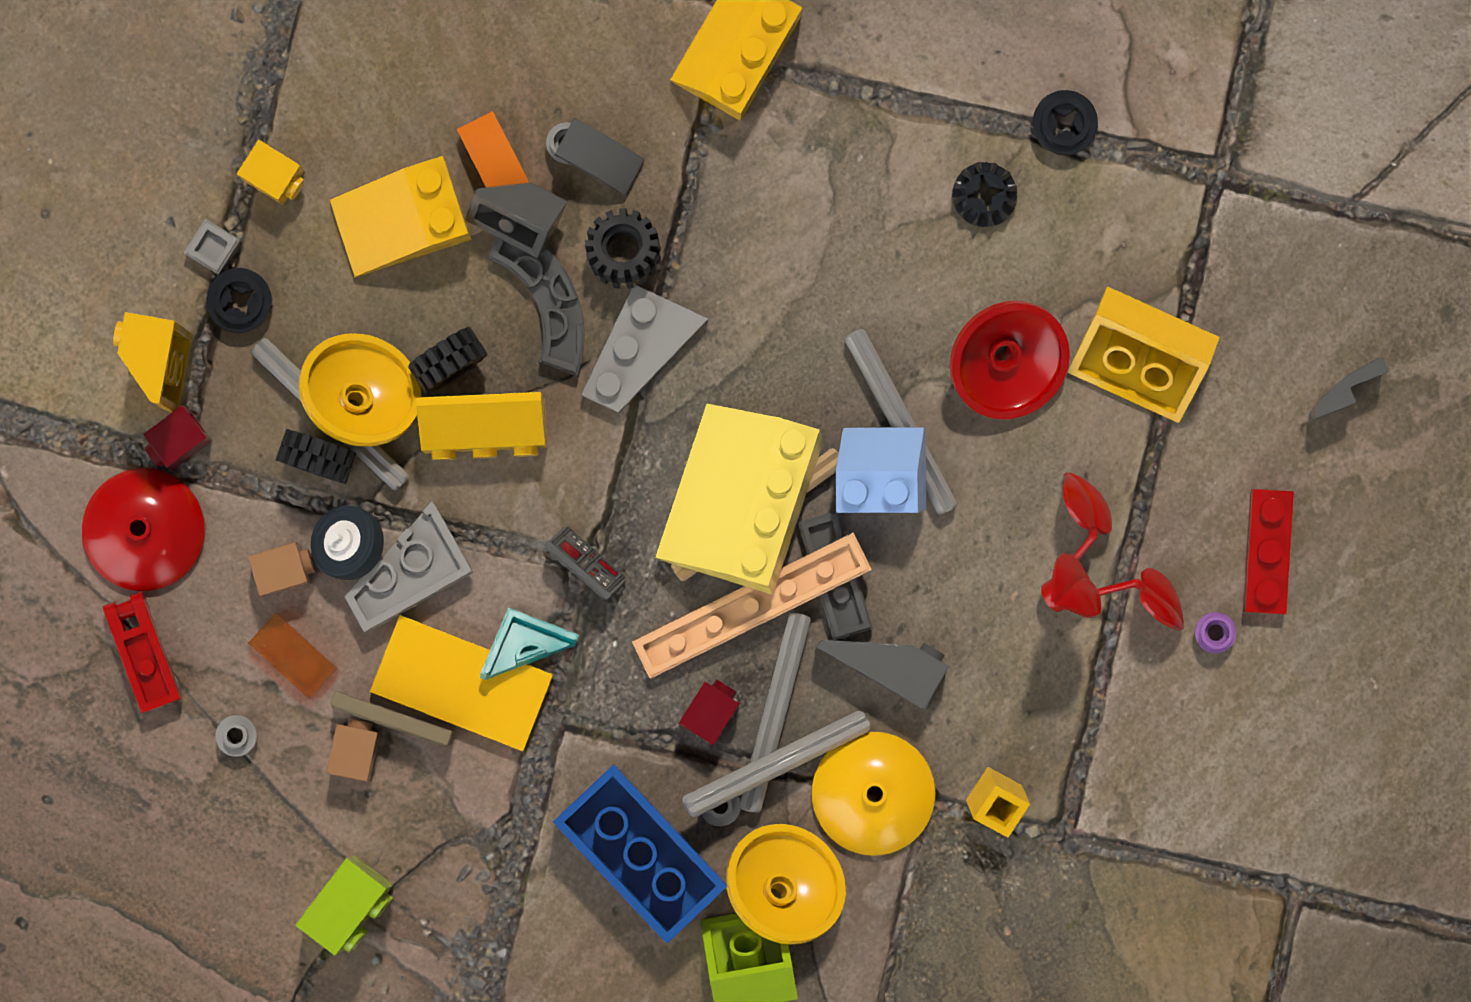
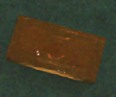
(292, 655)

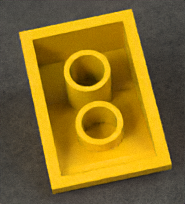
(400, 217)

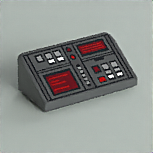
(585, 563)

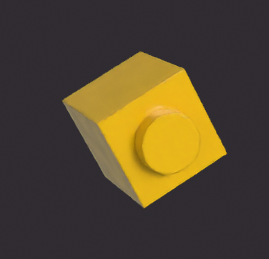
(272, 173)
(998, 802)

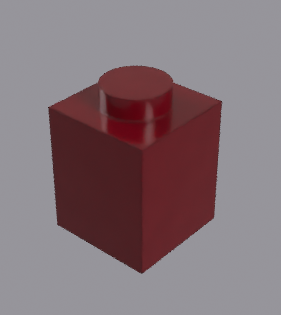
(175, 438)
(710, 711)

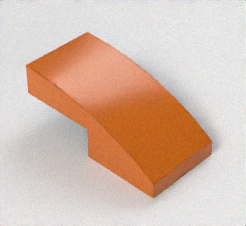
(491, 152)

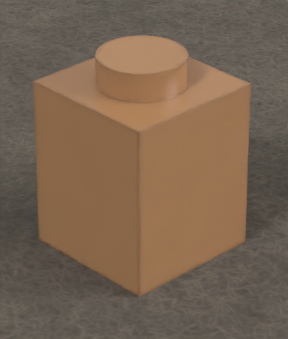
(281, 569)
(354, 750)

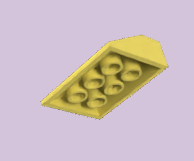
(740, 496)

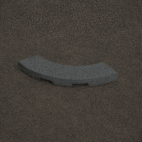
(556, 301)

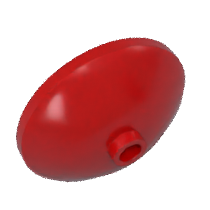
(1022, 375)
(171, 537)

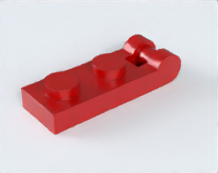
(142, 654)

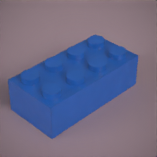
(640, 853)

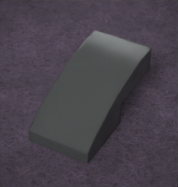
(599, 156)
(1341, 395)

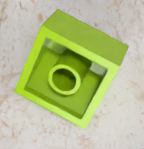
(746, 964)

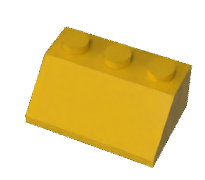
(736, 51)
(1143, 354)
(155, 355)
(482, 424)

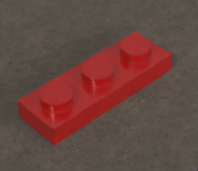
(1268, 551)

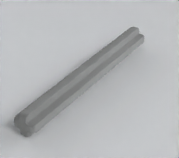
(289, 374)
(897, 413)
(777, 701)
(776, 763)

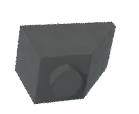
(517, 214)

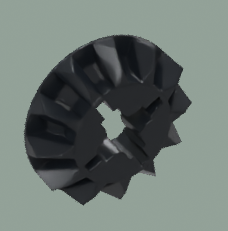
(1064, 103)
(973, 209)
(220, 297)

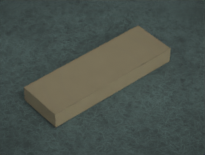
(392, 719)

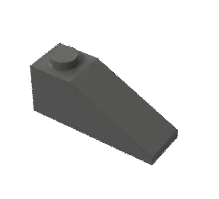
(899, 668)

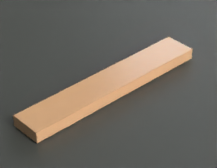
(750, 607)

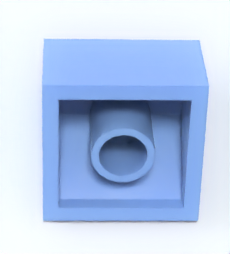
(881, 470)

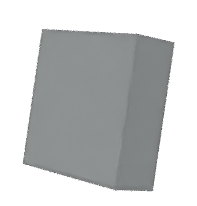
(212, 247)

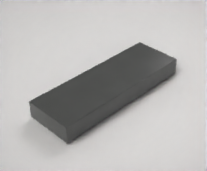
(845, 604)

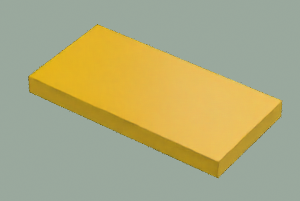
(443, 680)

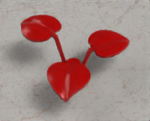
(1071, 585)

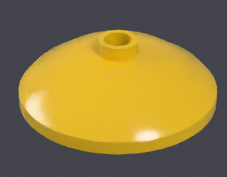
(362, 371)
(842, 787)
(798, 868)

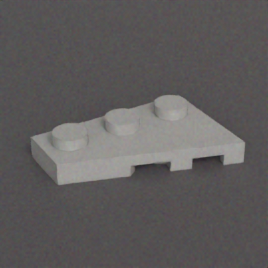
(639, 345)
(410, 572)

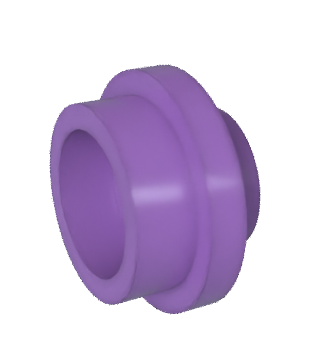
(1228, 632)

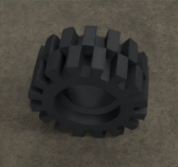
(616, 226)
(447, 360)
(315, 456)

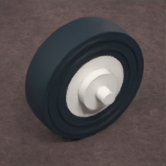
(347, 542)

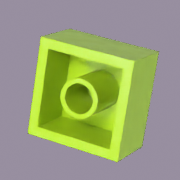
(345, 905)

